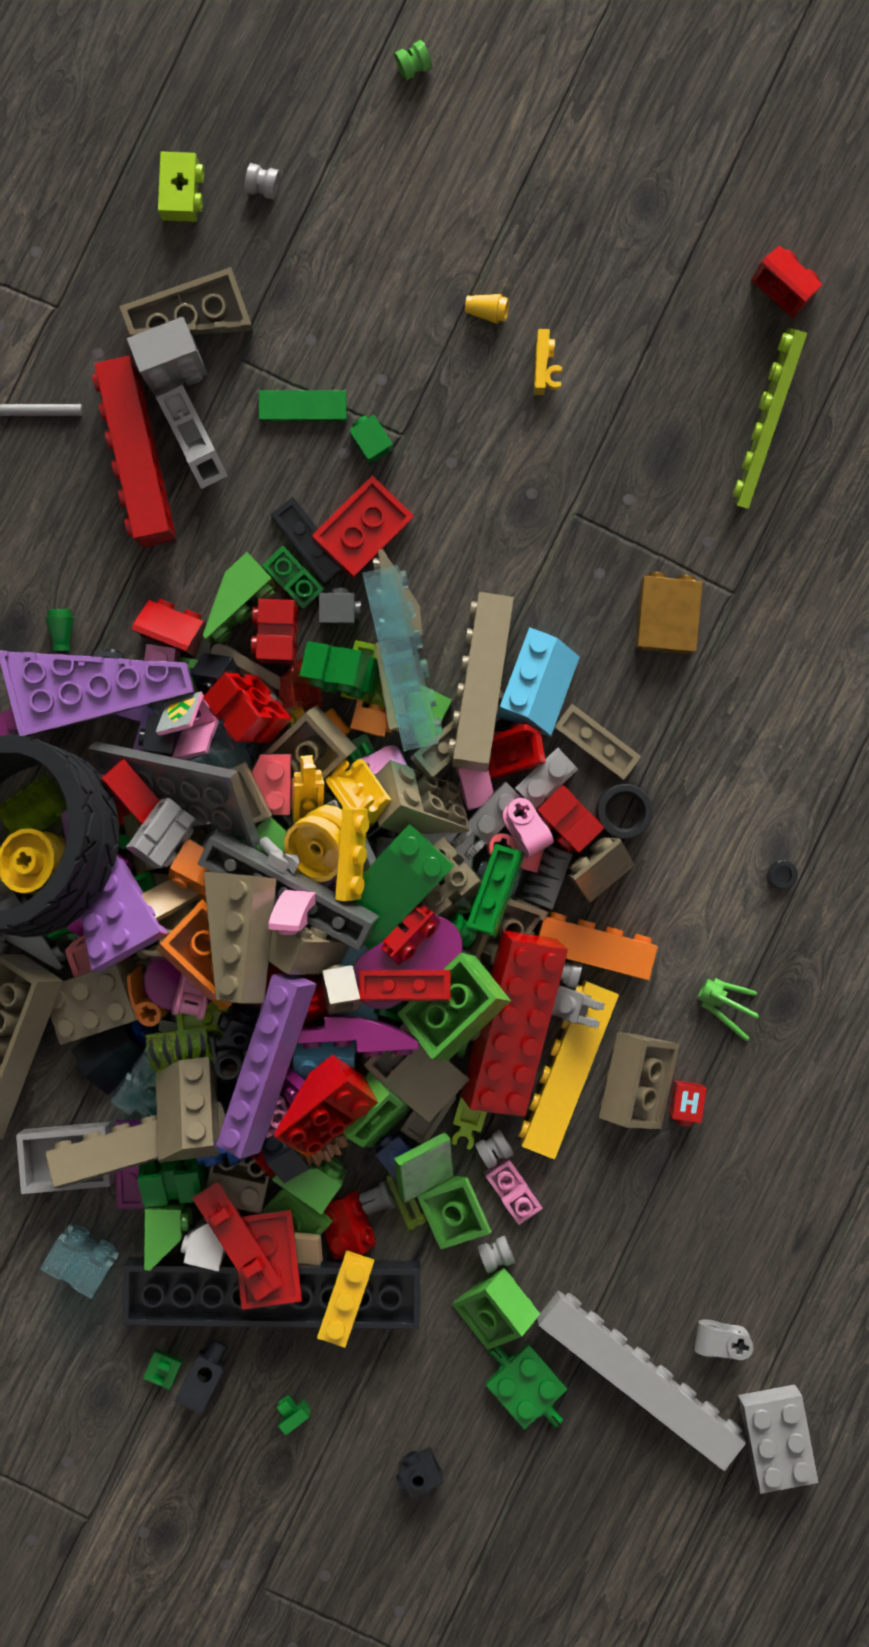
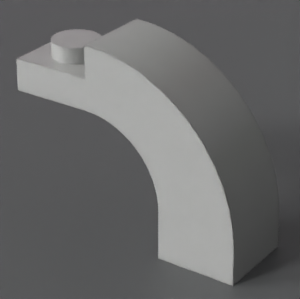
(191, 435)

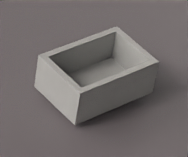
(167, 356)
(32, 1158)
(778, 1439)

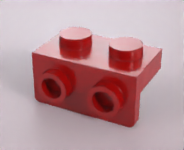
(515, 750)
(349, 1227)

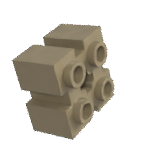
(460, 882)

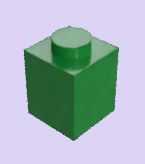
(370, 439)

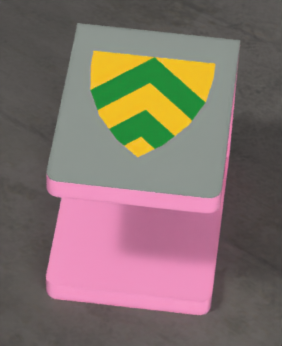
(196, 732)

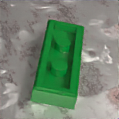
(302, 406)
(495, 890)

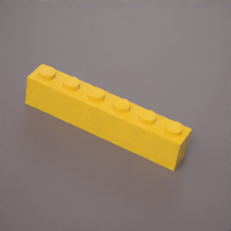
(565, 1076)

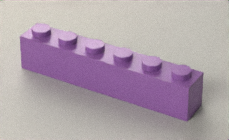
(266, 1064)

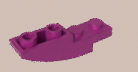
(371, 1035)

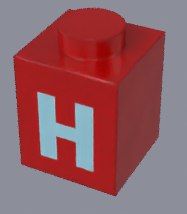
(687, 1102)

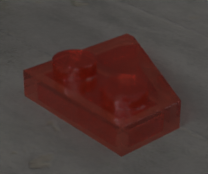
(296, 692)

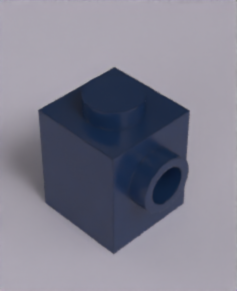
(390, 1148)

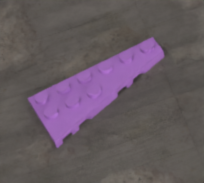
(72, 689)
(119, 918)

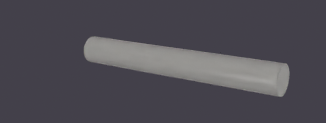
(41, 410)

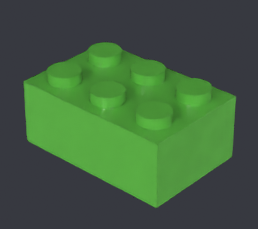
(449, 1025)

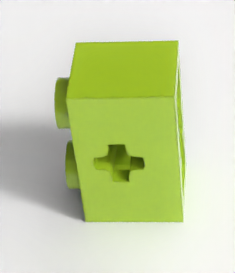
(179, 169)

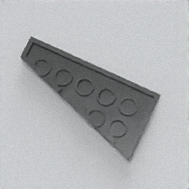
(198, 788)

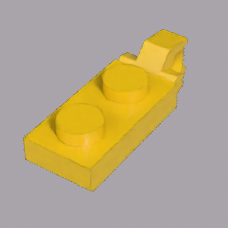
(306, 789)

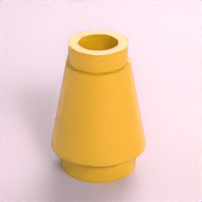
(488, 307)

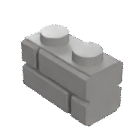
(546, 778)
(161, 834)

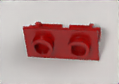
(421, 925)

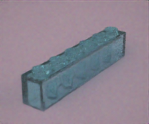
(401, 658)

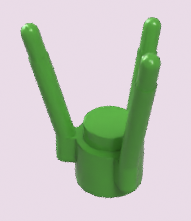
(714, 995)

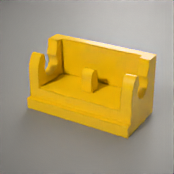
(358, 788)

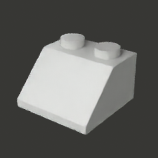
(203, 1247)

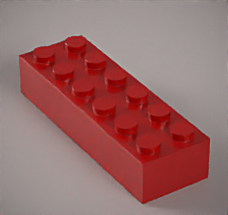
(135, 452)
(512, 1043)

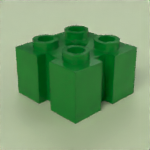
(340, 670)
(170, 1181)

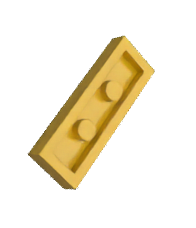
(352, 854)
(345, 1298)

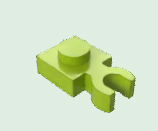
(468, 1121)

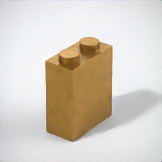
(668, 613)

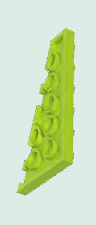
(771, 406)

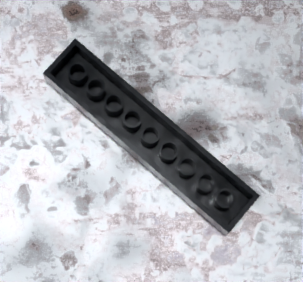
(198, 1296)

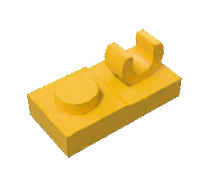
(545, 349)

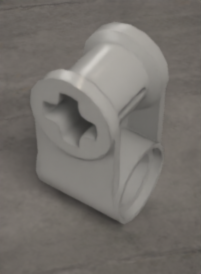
(717, 1340)

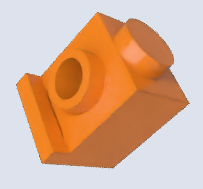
(370, 720)

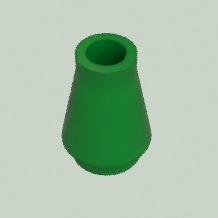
(60, 628)

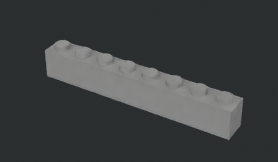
(641, 1380)

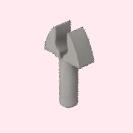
(278, 859)

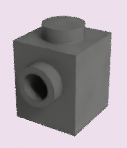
(339, 608)

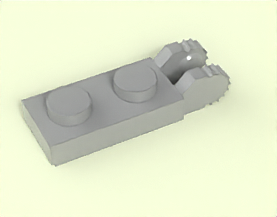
(487, 819)
(574, 1006)

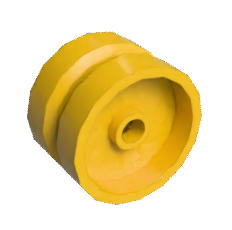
(316, 842)
(30, 859)

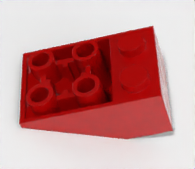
(325, 1106)

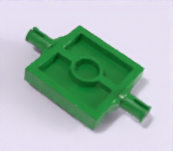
(526, 1386)

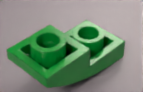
(292, 577)

